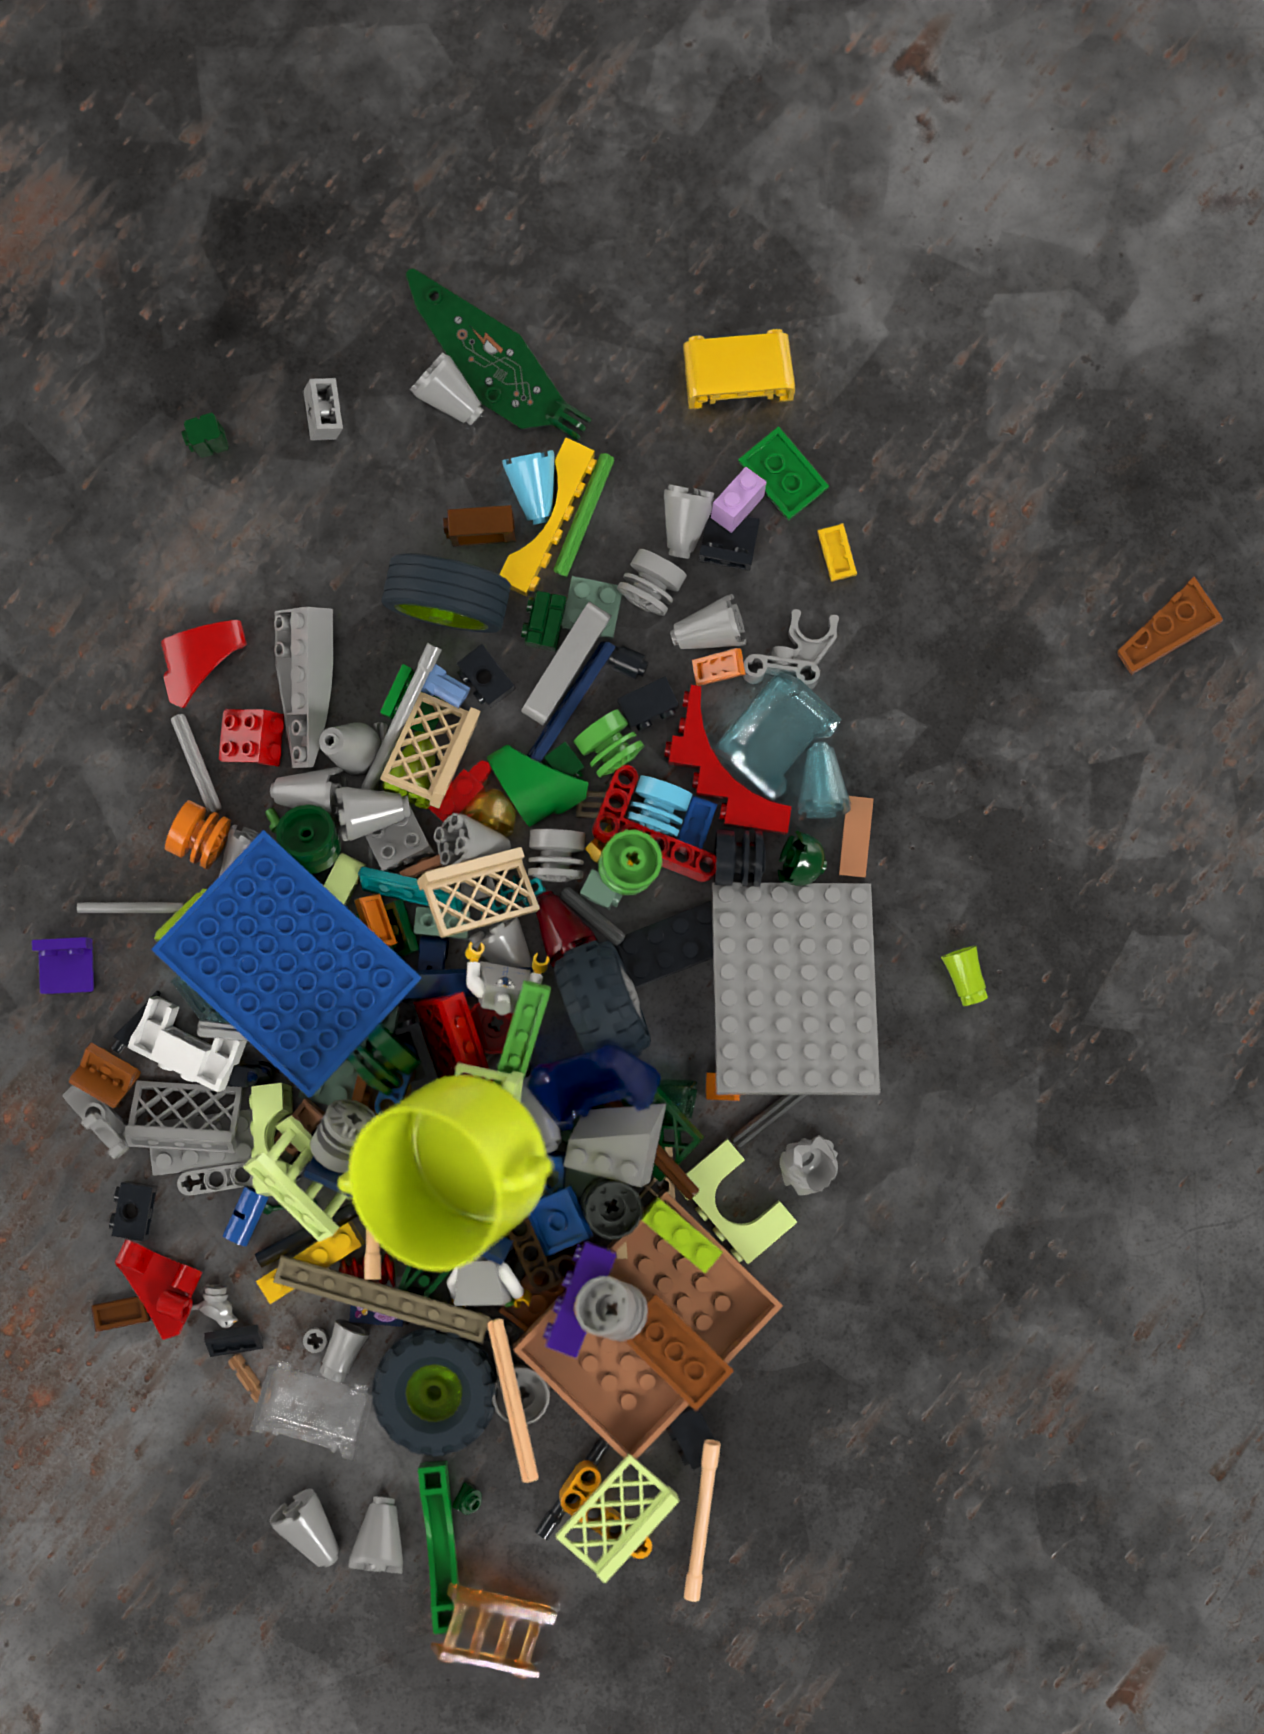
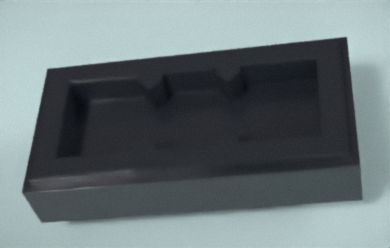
(233, 1340)

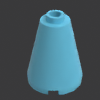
(533, 484)

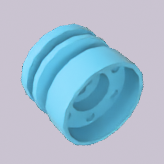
(659, 804)

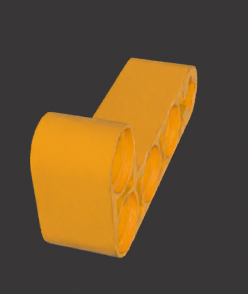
(585, 1490)

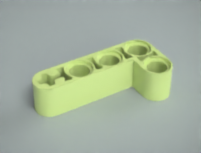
(344, 877)

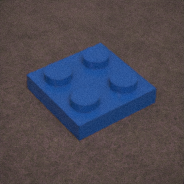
(559, 1221)

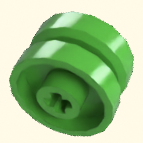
(631, 846)

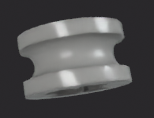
(311, 1346)

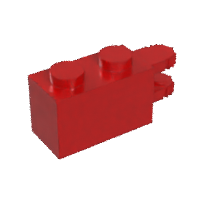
(462, 790)

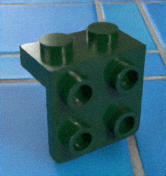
(401, 928)

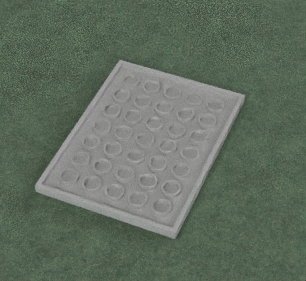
(794, 989)

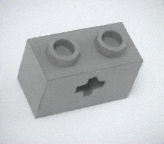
(323, 409)

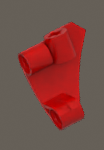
(195, 654)
(161, 1286)

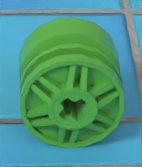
(608, 743)

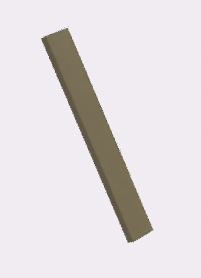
(381, 1298)

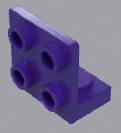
(65, 965)

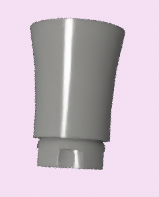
(343, 1349)

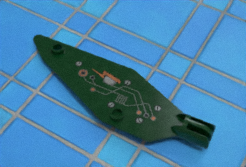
(493, 360)

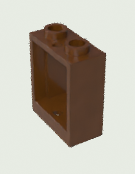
(480, 525)

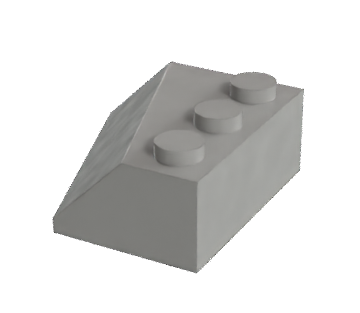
(617, 1143)

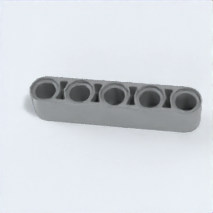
(566, 663)

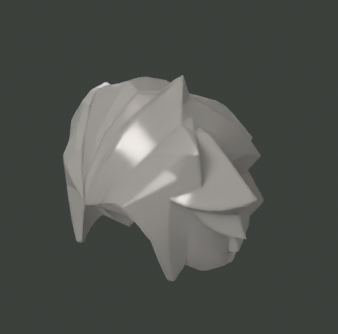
(809, 1165)

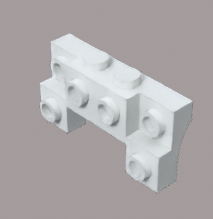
(182, 1052)

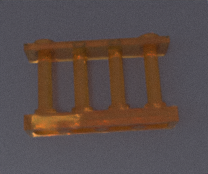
(489, 1604)

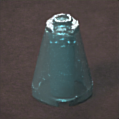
(822, 784)

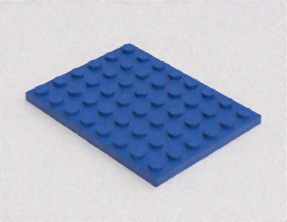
(286, 964)

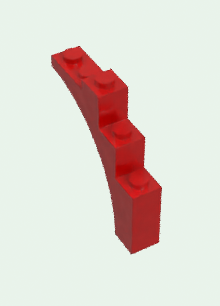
(693, 751)

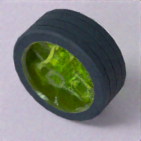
(446, 593)

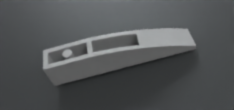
(304, 677)

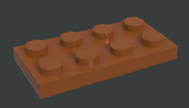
(679, 1354)

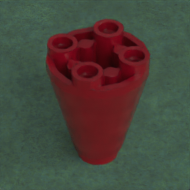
(560, 927)

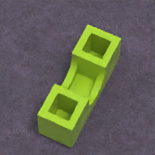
(681, 1235)

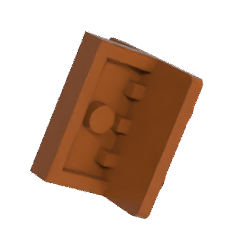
(104, 1075)

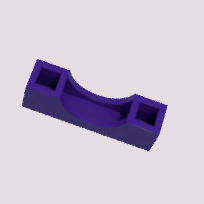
(566, 1331)

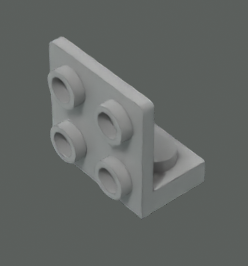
(400, 845)

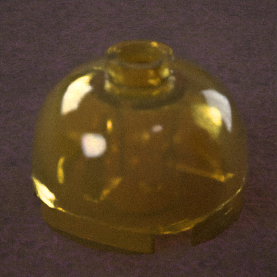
(493, 811)

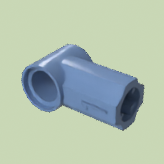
(445, 687)

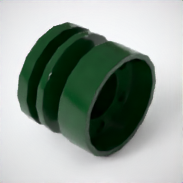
(383, 1060)

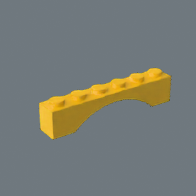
(571, 467)

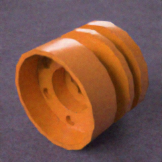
(194, 833)

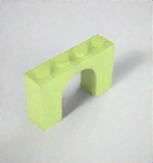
(746, 1238)

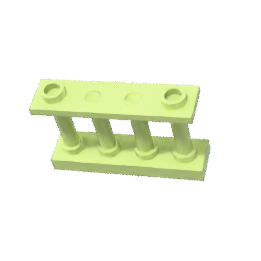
(282, 1185)

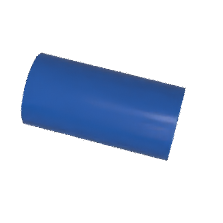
(245, 1216)

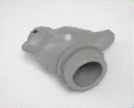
(216, 1305)

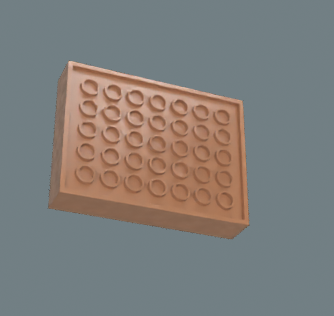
(608, 1379)

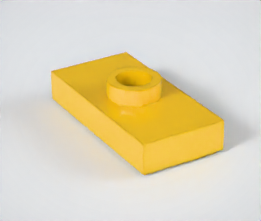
(837, 552)

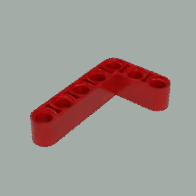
(668, 844)

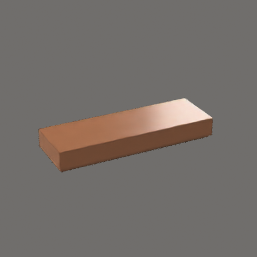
(856, 837)

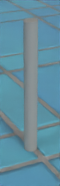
(128, 907)

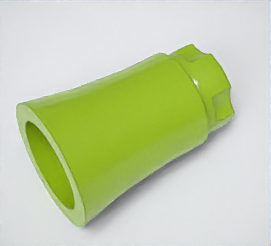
(966, 975)

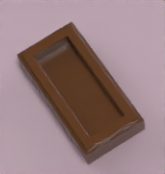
(119, 1313)

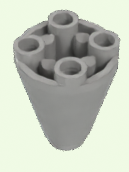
(448, 390)
(685, 518)
(369, 811)
(467, 839)
(503, 943)
(378, 1539)

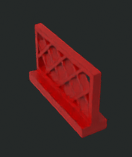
(457, 1033)

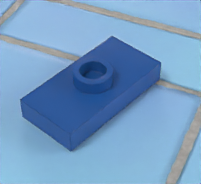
(697, 822)

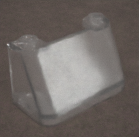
(313, 1409)

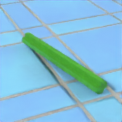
(583, 514)

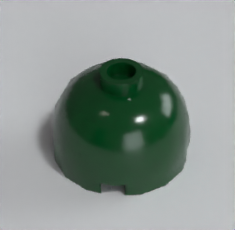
(802, 860)

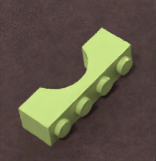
(269, 1106)

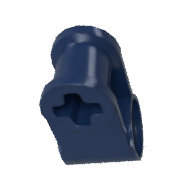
(432, 952)

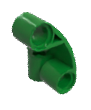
(534, 786)

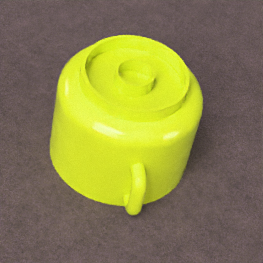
(447, 1172)

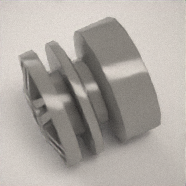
(653, 578)
(556, 854)
(337, 1133)
(598, 1305)
(535, 1403)

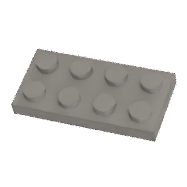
(175, 1161)

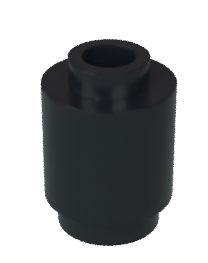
(628, 662)

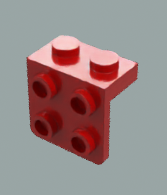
(251, 736)

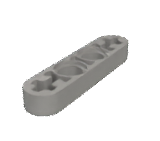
(228, 1173)

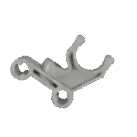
(790, 660)
(107, 1126)

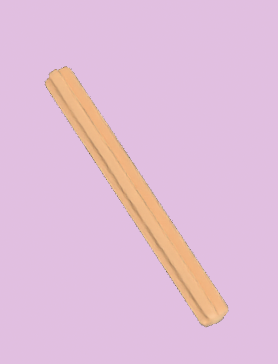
(512, 1400)

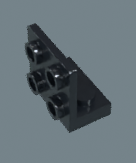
(729, 548)

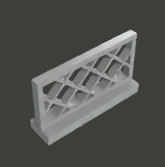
(175, 1136)

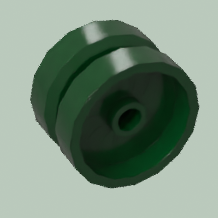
(309, 837)

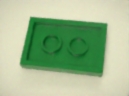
(788, 475)

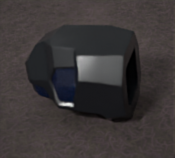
(251, 1073)

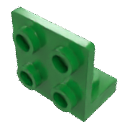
(396, 695)

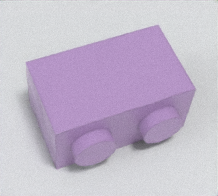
(738, 499)

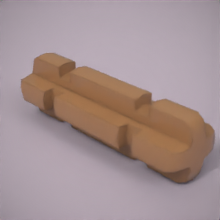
(246, 1376)

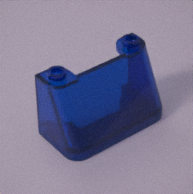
(592, 1079)

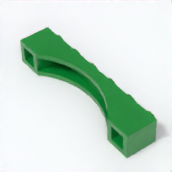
(440, 1537)

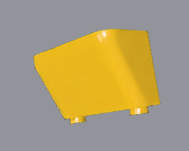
(738, 367)

